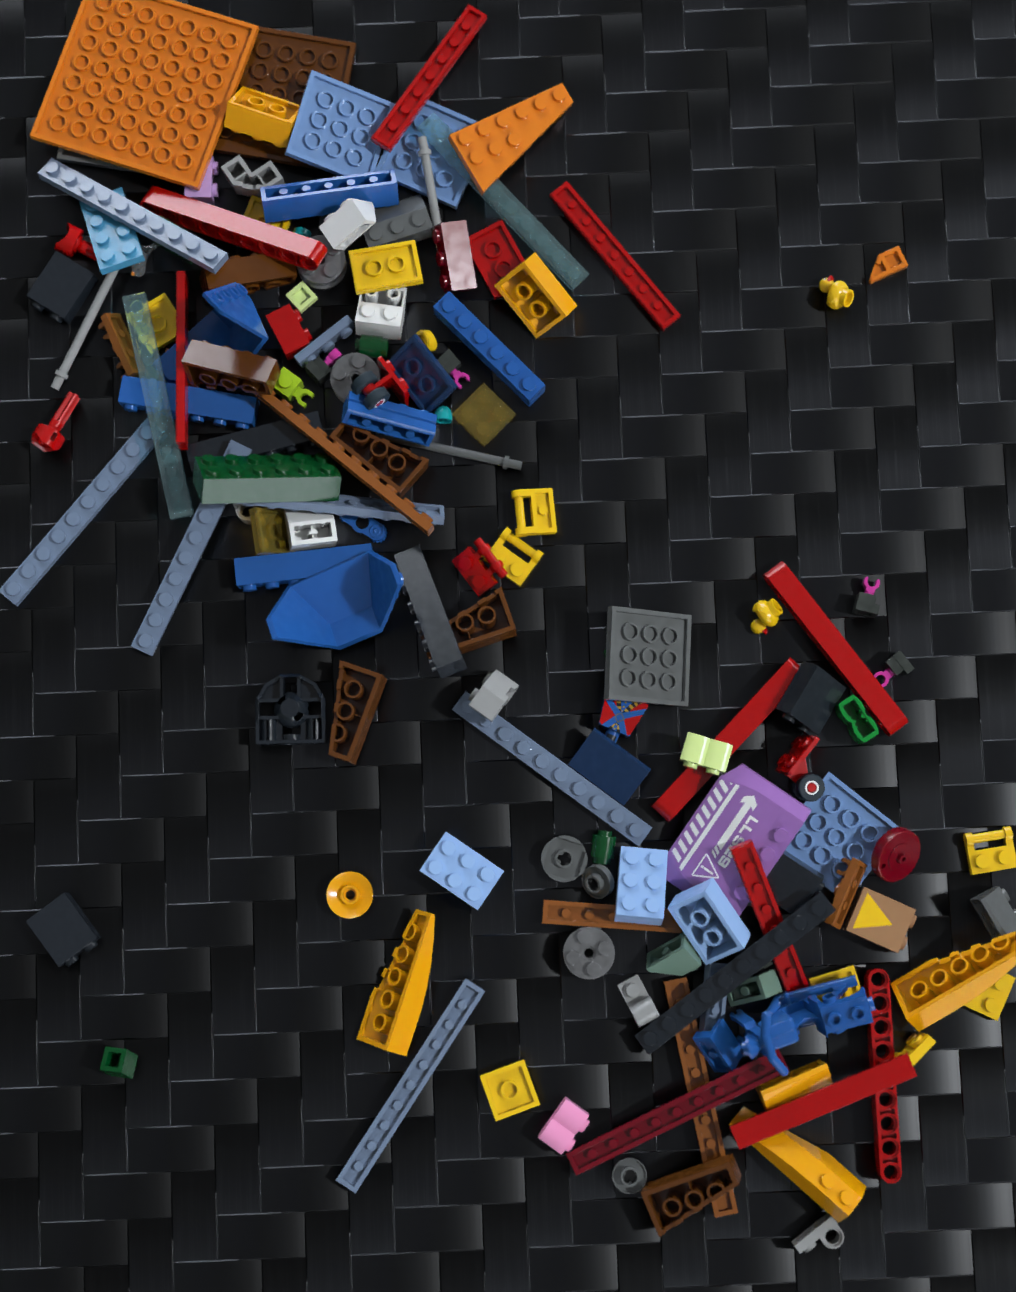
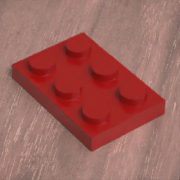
(494, 254)

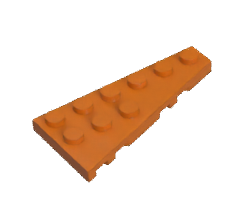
(502, 138)

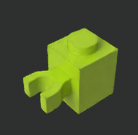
(291, 388)

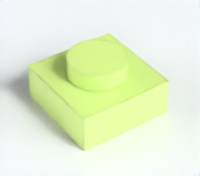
(301, 297)

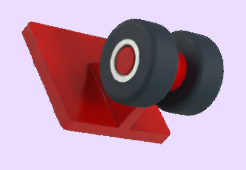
(376, 391)
(802, 784)

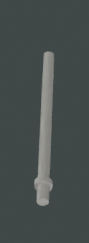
(425, 154)
(61, 374)

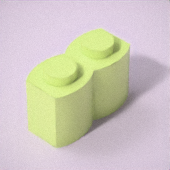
(705, 753)

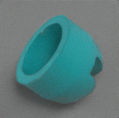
(444, 415)

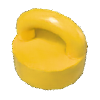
(428, 339)

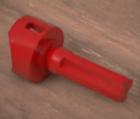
(74, 242)
(47, 436)

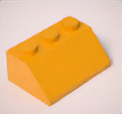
(261, 116)
(535, 295)
(795, 1084)

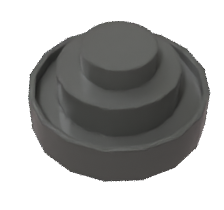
(598, 881)
(629, 1175)

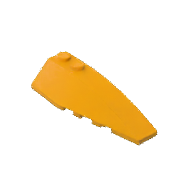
(953, 981)
(400, 996)
(811, 1170)

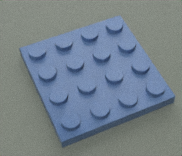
(337, 127)
(408, 165)
(836, 829)

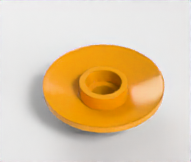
(337, 892)

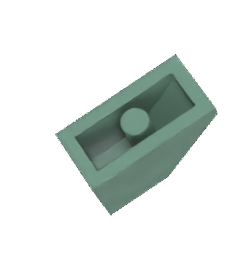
(674, 957)
(756, 988)

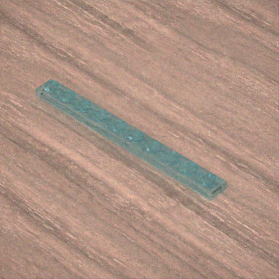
(510, 209)
(157, 405)

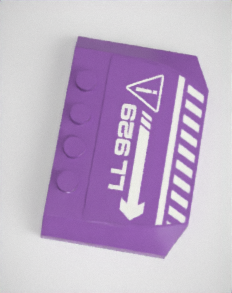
(734, 810)

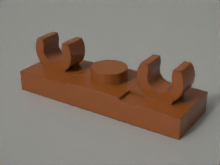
(121, 342)
(846, 890)

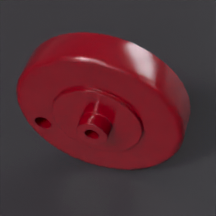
(895, 854)

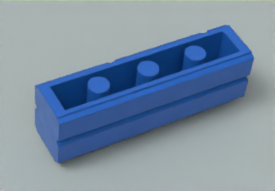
(390, 419)

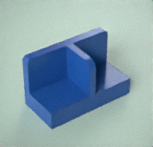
(719, 1047)

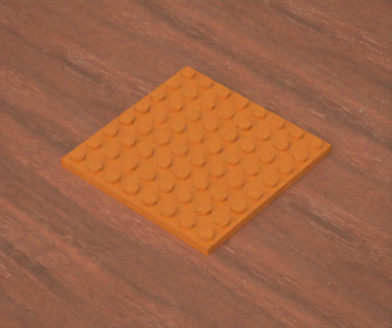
(145, 86)

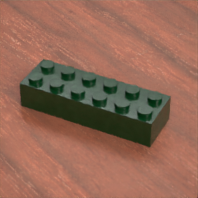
(266, 478)

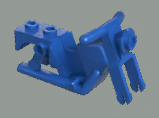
(800, 1009)

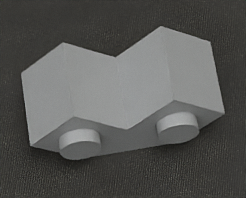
(247, 182)
(493, 695)

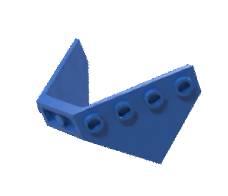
(230, 323)
(338, 603)

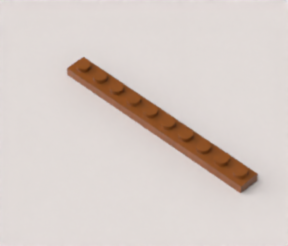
(351, 464)
(696, 1075)

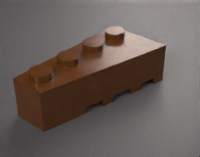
(251, 272)
(229, 368)
(391, 463)
(483, 623)
(354, 709)
(688, 1191)

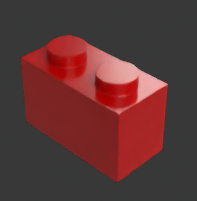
(288, 330)

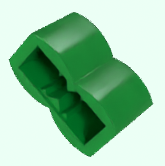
(853, 714)

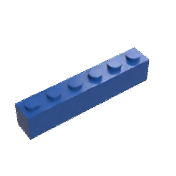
(326, 195)
(489, 349)
(203, 404)
(291, 566)

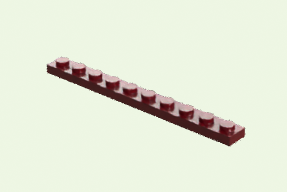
(673, 1113)

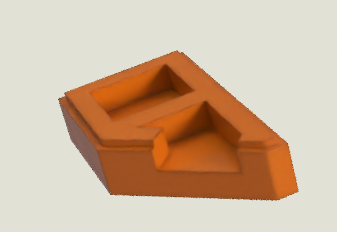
(888, 264)

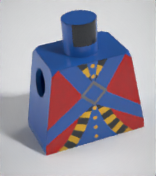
(620, 717)

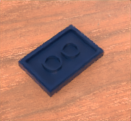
(423, 373)
(609, 766)

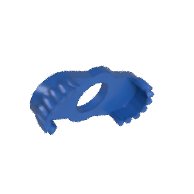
(375, 530)

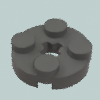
(575, 851)

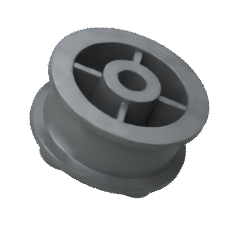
(328, 273)
(349, 368)
(593, 966)

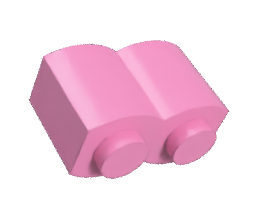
(564, 1125)

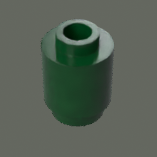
(372, 346)
(603, 847)

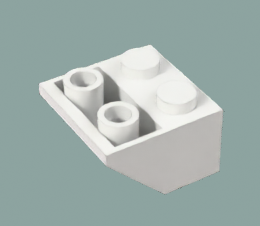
(348, 222)
(381, 313)
(310, 530)

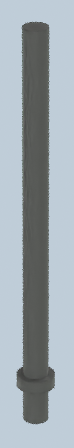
(459, 452)

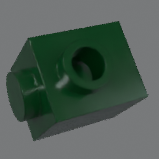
(119, 1062)

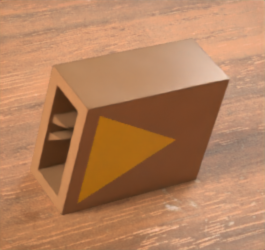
(880, 920)

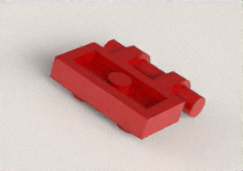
(475, 571)

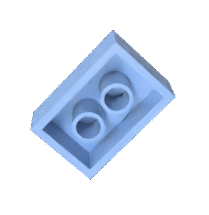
(461, 870)
(641, 886)
(709, 921)

